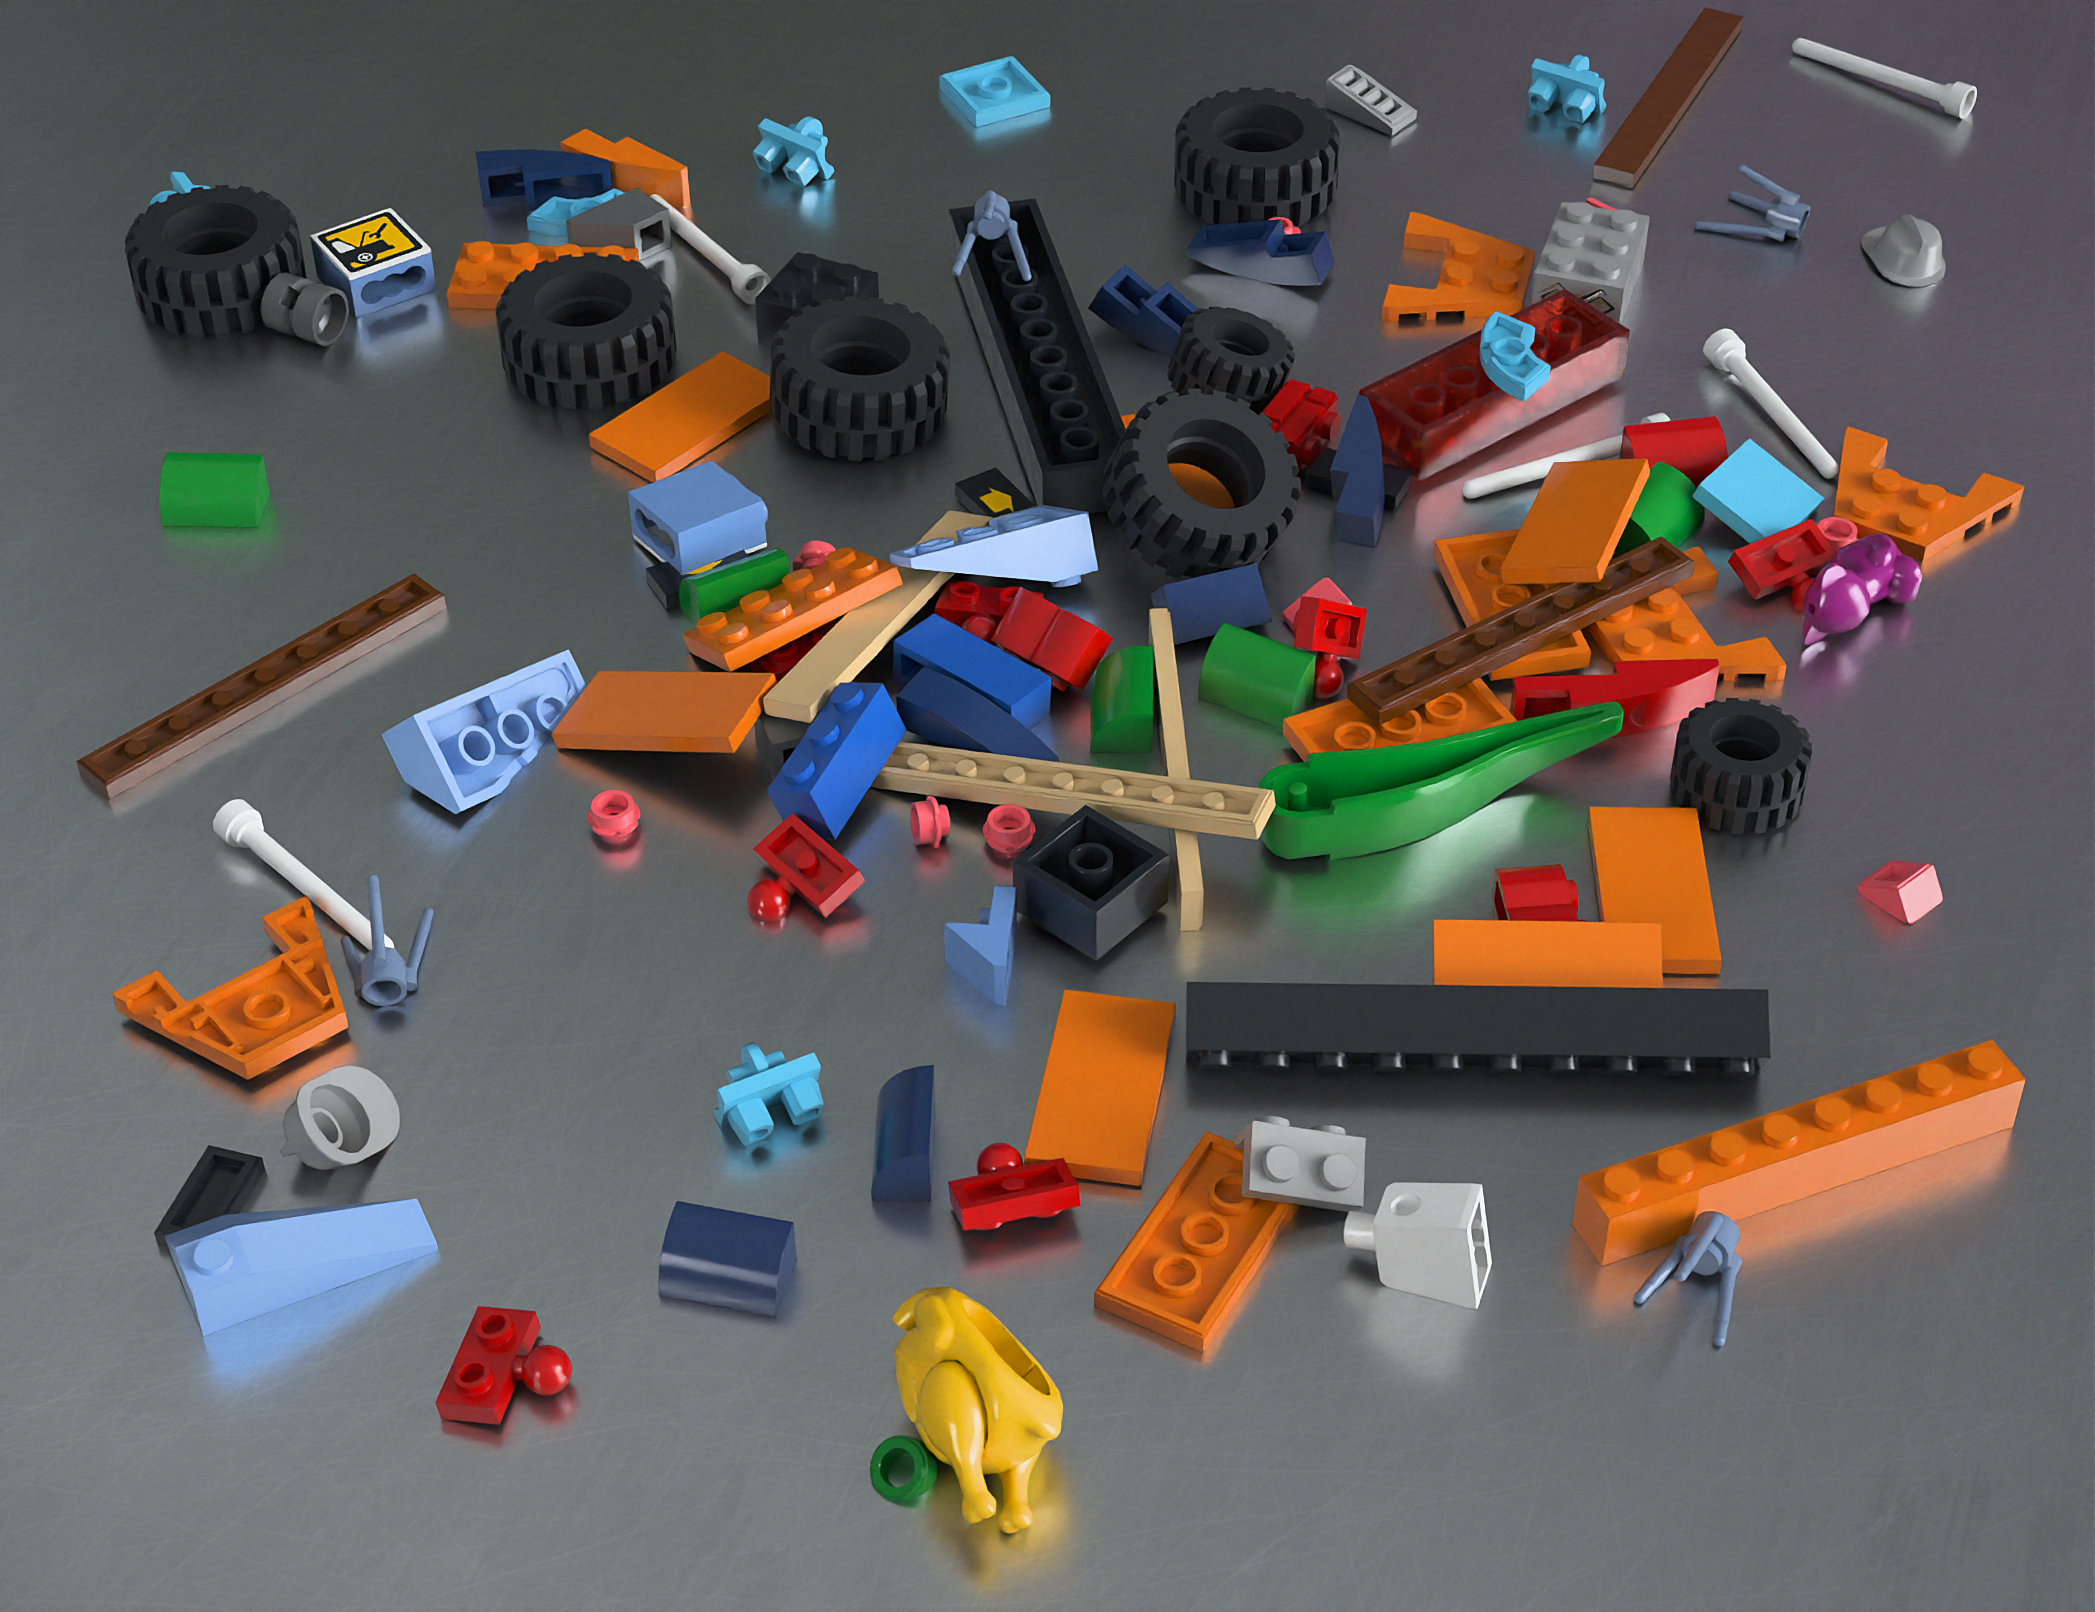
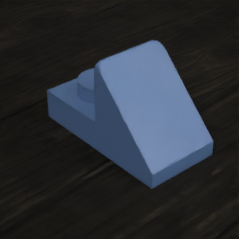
(985, 950)

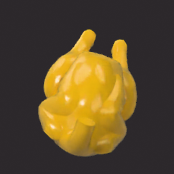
(975, 1399)

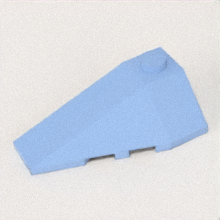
(1024, 544)
(484, 737)
(275, 1258)

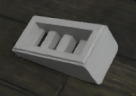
(1366, 101)

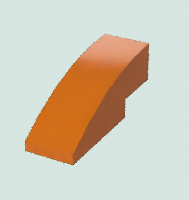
(635, 166)

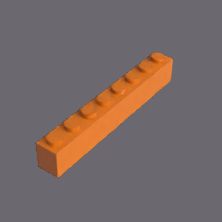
(1797, 1151)

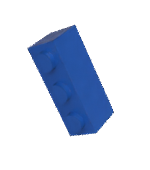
(976, 664)
(838, 758)

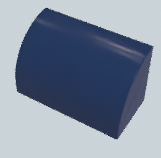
(1206, 602)
(905, 1137)
(727, 1258)

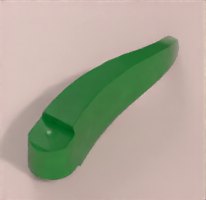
(1404, 793)

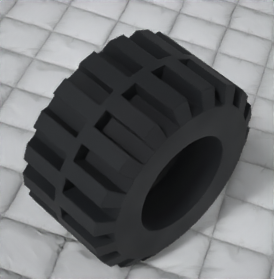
(1231, 355)
(1740, 765)

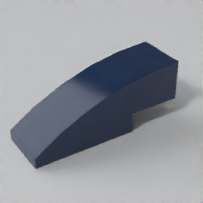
(539, 175)
(1264, 252)
(1141, 311)
(1359, 478)
(964, 719)

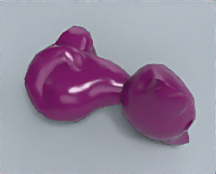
(1855, 580)

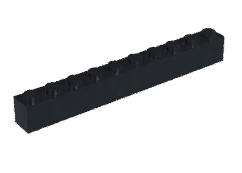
(1477, 1027)

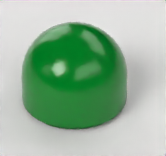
(894, 1448)

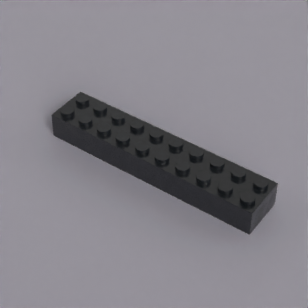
(1040, 360)

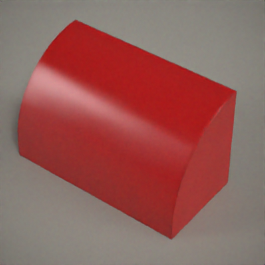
(1688, 445)

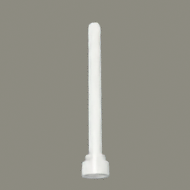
(1955, 98)
(745, 279)
(1728, 353)
(1539, 468)
(243, 827)

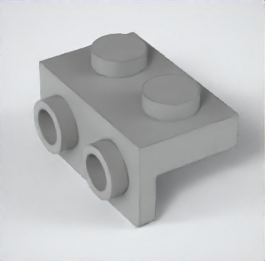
(1302, 1165)

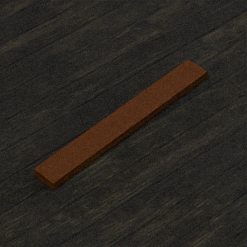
(1667, 98)
(1517, 632)
(260, 686)

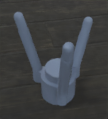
(1785, 215)
(991, 222)
(382, 974)
(1704, 1250)

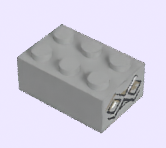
(1593, 257)

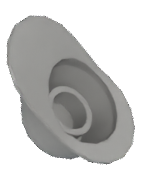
(1907, 252)
(340, 1118)

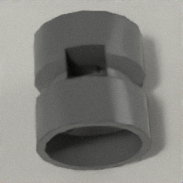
(305, 309)

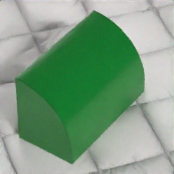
(213, 490)
(1663, 510)
(725, 586)
(1256, 676)
(1123, 702)

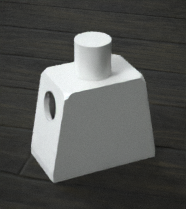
(1428, 1240)

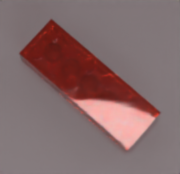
(1451, 407)

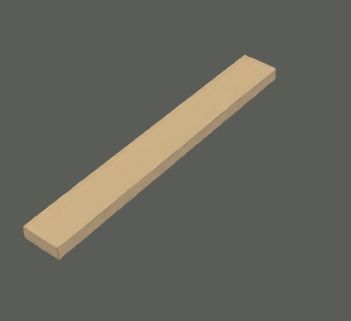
(861, 633)
(1175, 764)
(1069, 787)

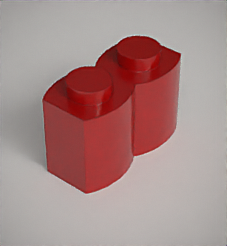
(1051, 640)
(1534, 894)

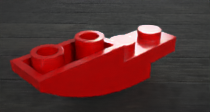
(1648, 691)

